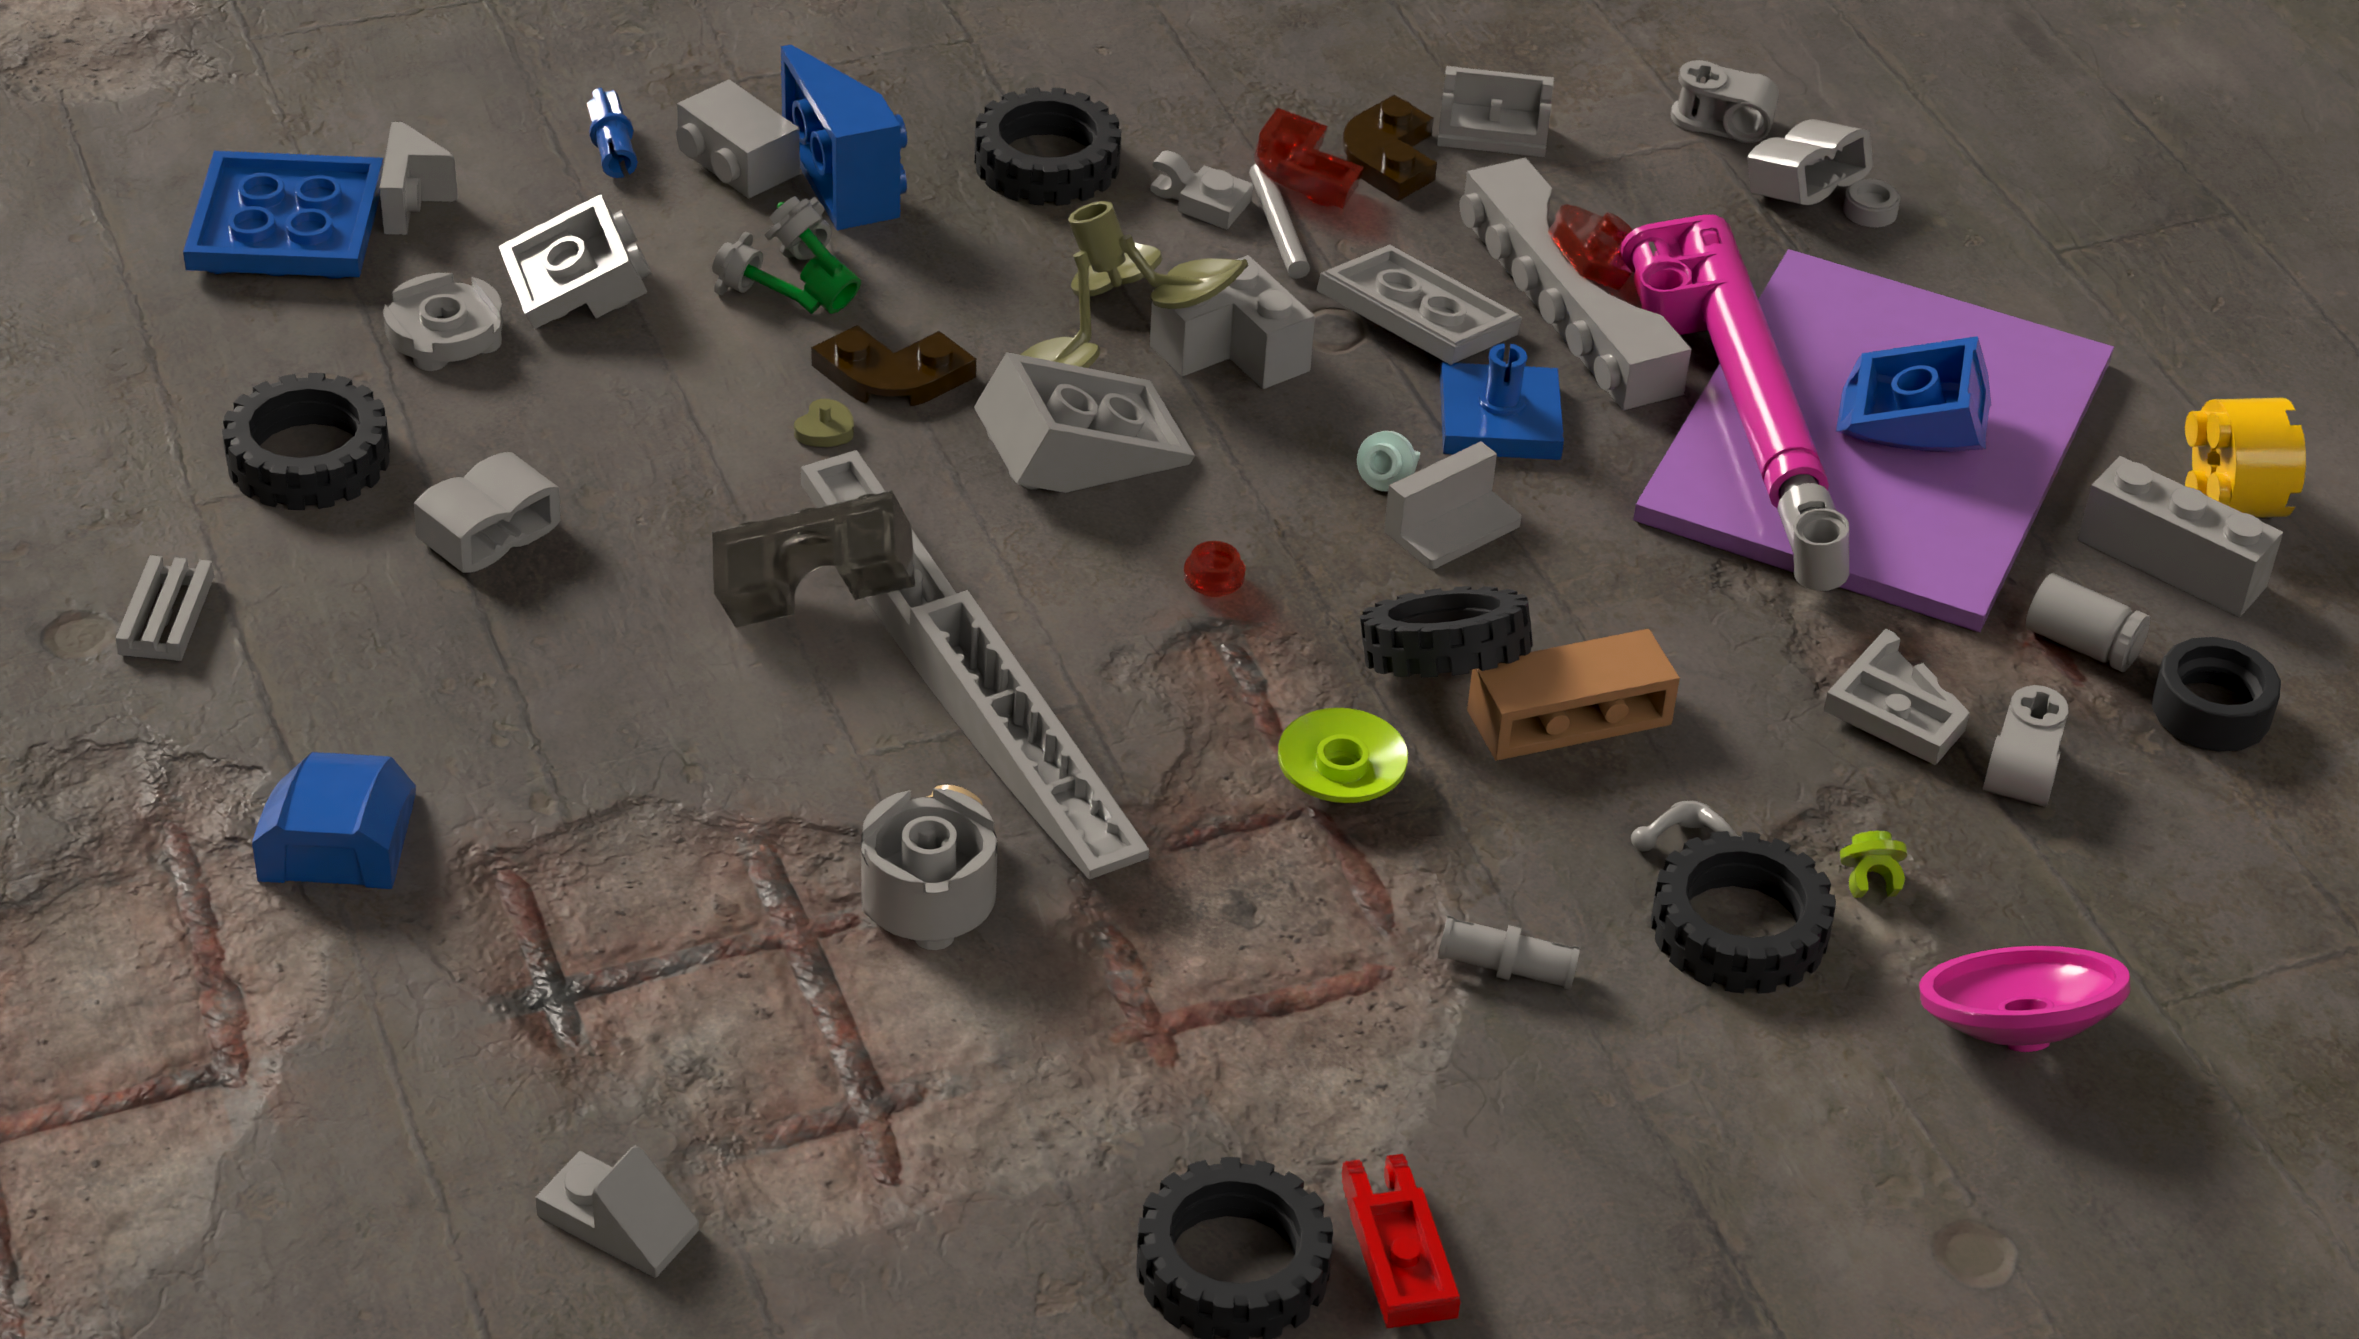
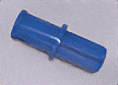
(611, 133)

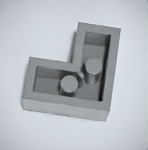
(1247, 322)

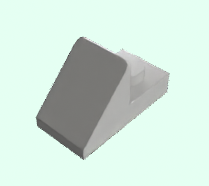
(413, 173)
(620, 1209)

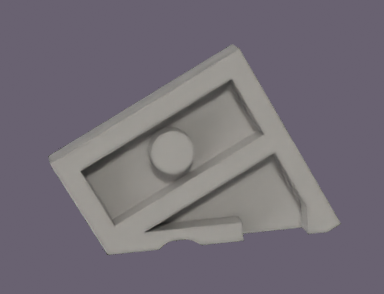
(1898, 701)

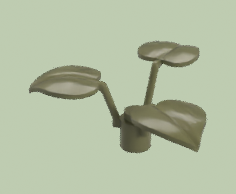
(1113, 259)

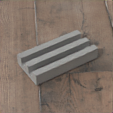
(173, 577)

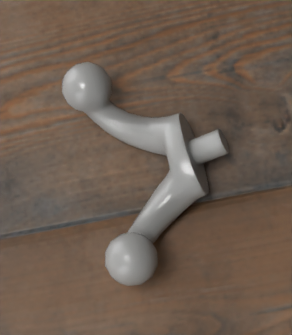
(1684, 813)

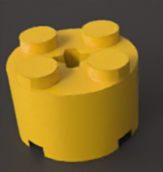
(2247, 454)

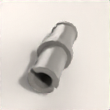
(1509, 952)

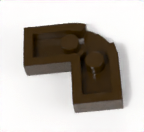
(1383, 144)
(866, 366)

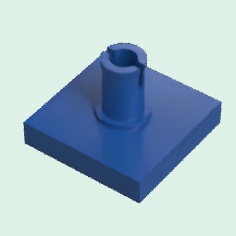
(1503, 406)

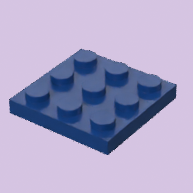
(284, 214)

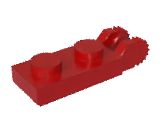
(1400, 1246)

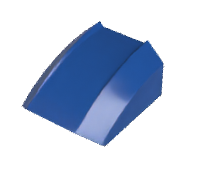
(1919, 397)
(335, 822)

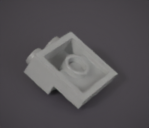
(576, 262)

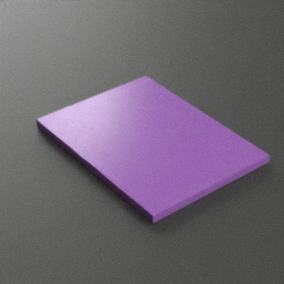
(1922, 524)

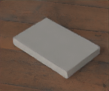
(1419, 304)

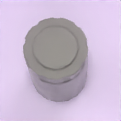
(2087, 622)

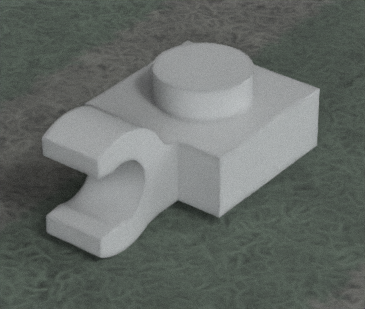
(1208, 195)

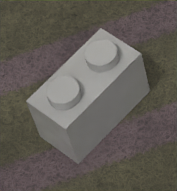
(738, 138)

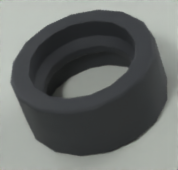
(2210, 723)

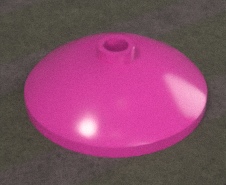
(2025, 994)

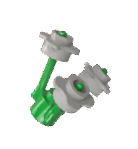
(802, 235)

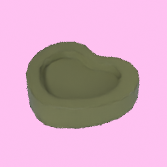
(825, 424)

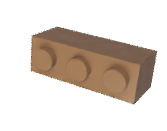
(1574, 694)

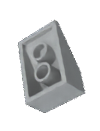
(1077, 425)

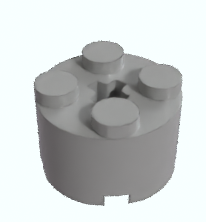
(928, 866)

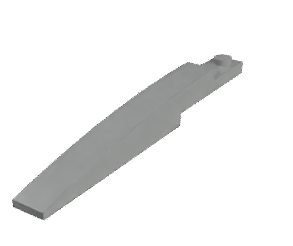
(991, 695)

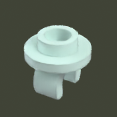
(1386, 459)

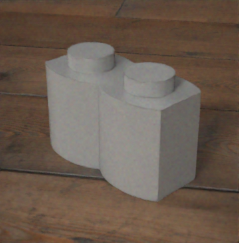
(1810, 161)
(487, 512)

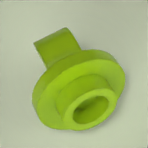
(1874, 853)

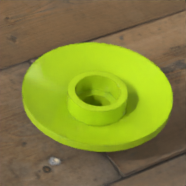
(1342, 755)

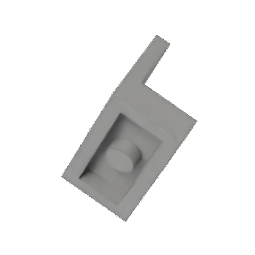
(1449, 508)

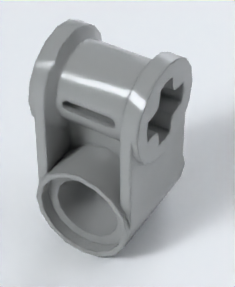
(1724, 102)
(2028, 747)

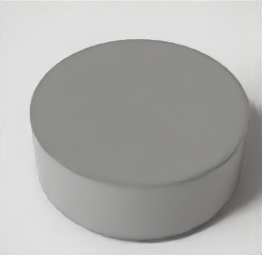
(1871, 203)

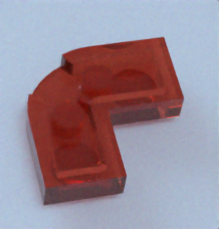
(1291, 157)
(1592, 244)

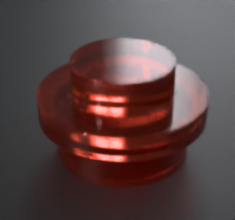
(1214, 569)

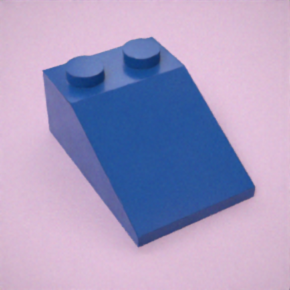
(845, 140)

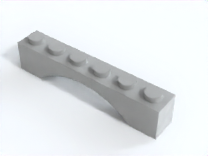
(1623, 346)

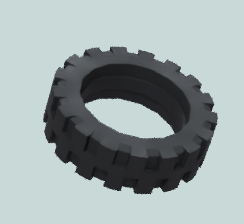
(1050, 177)
(313, 478)
(1446, 631)
(1733, 958)
(1224, 1306)

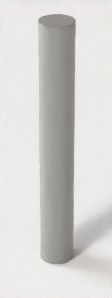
(1280, 224)

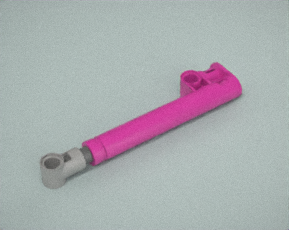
(1703, 286)

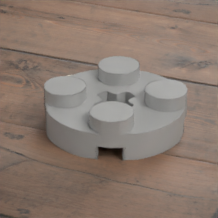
(469, 323)

